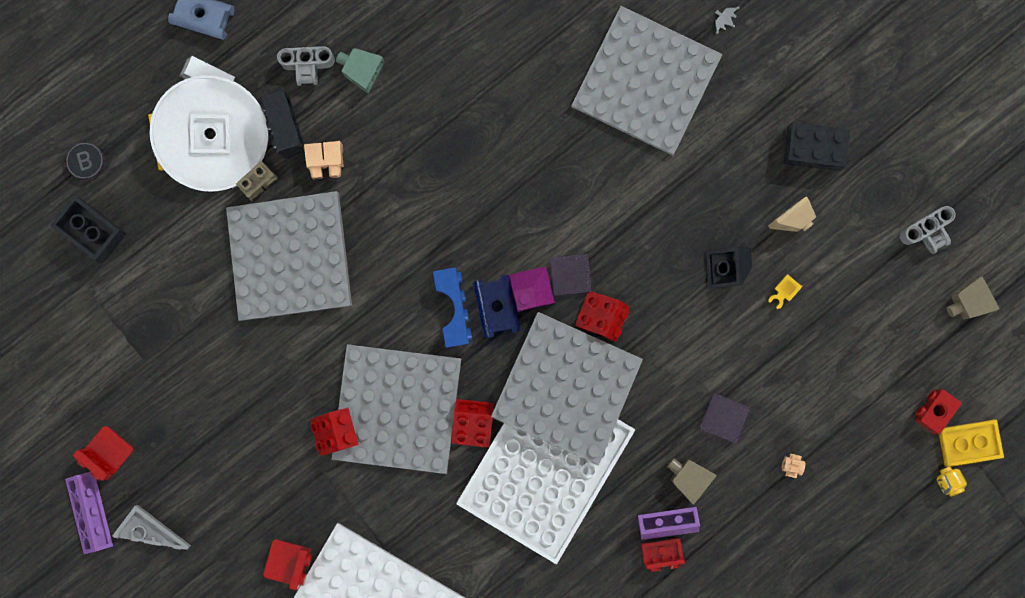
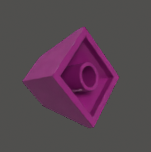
(531, 289)

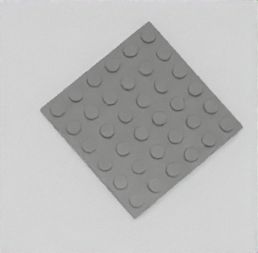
(646, 80)
(289, 256)
(567, 388)
(399, 407)

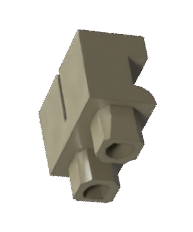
(258, 176)

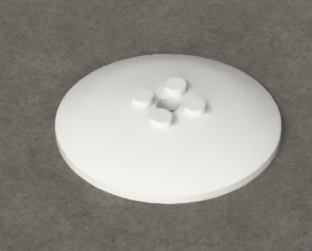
(180, 128)

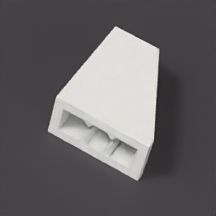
(196, 67)

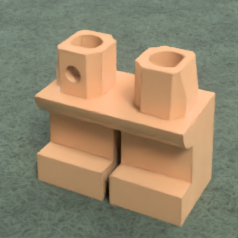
(324, 157)

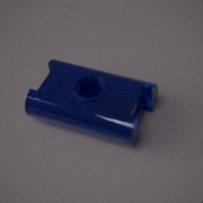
(500, 292)

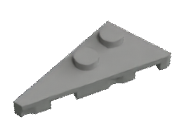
(145, 528)

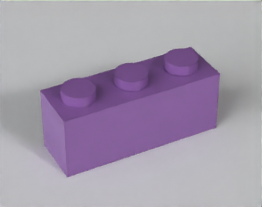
(668, 523)

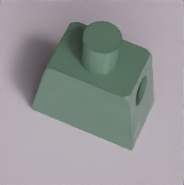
(361, 67)

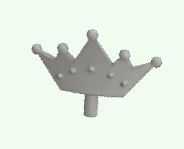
(725, 18)

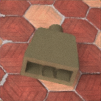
(972, 300)
(690, 478)

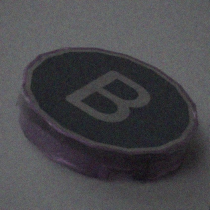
(85, 161)

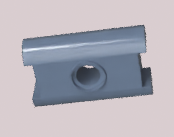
(211, 24)

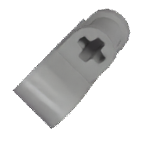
(306, 71)
(936, 231)

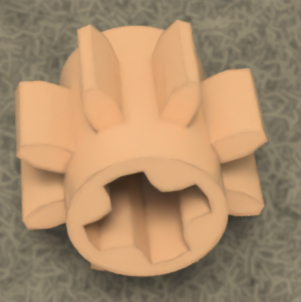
(793, 465)

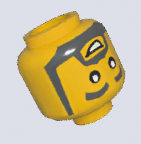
(951, 481)

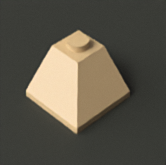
(796, 217)

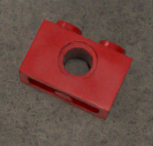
(947, 407)

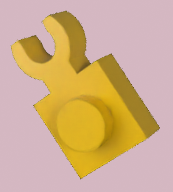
(786, 289)

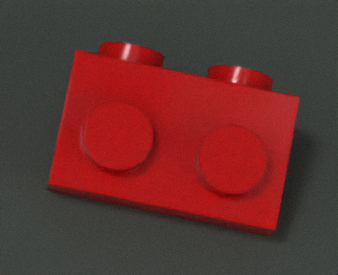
(662, 554)

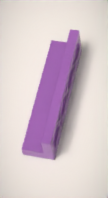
(89, 511)

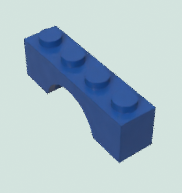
(455, 332)

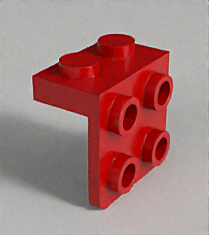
(602, 315)
(334, 431)
(104, 454)
(288, 563)

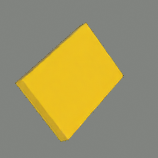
(971, 443)

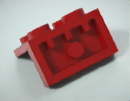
(472, 423)

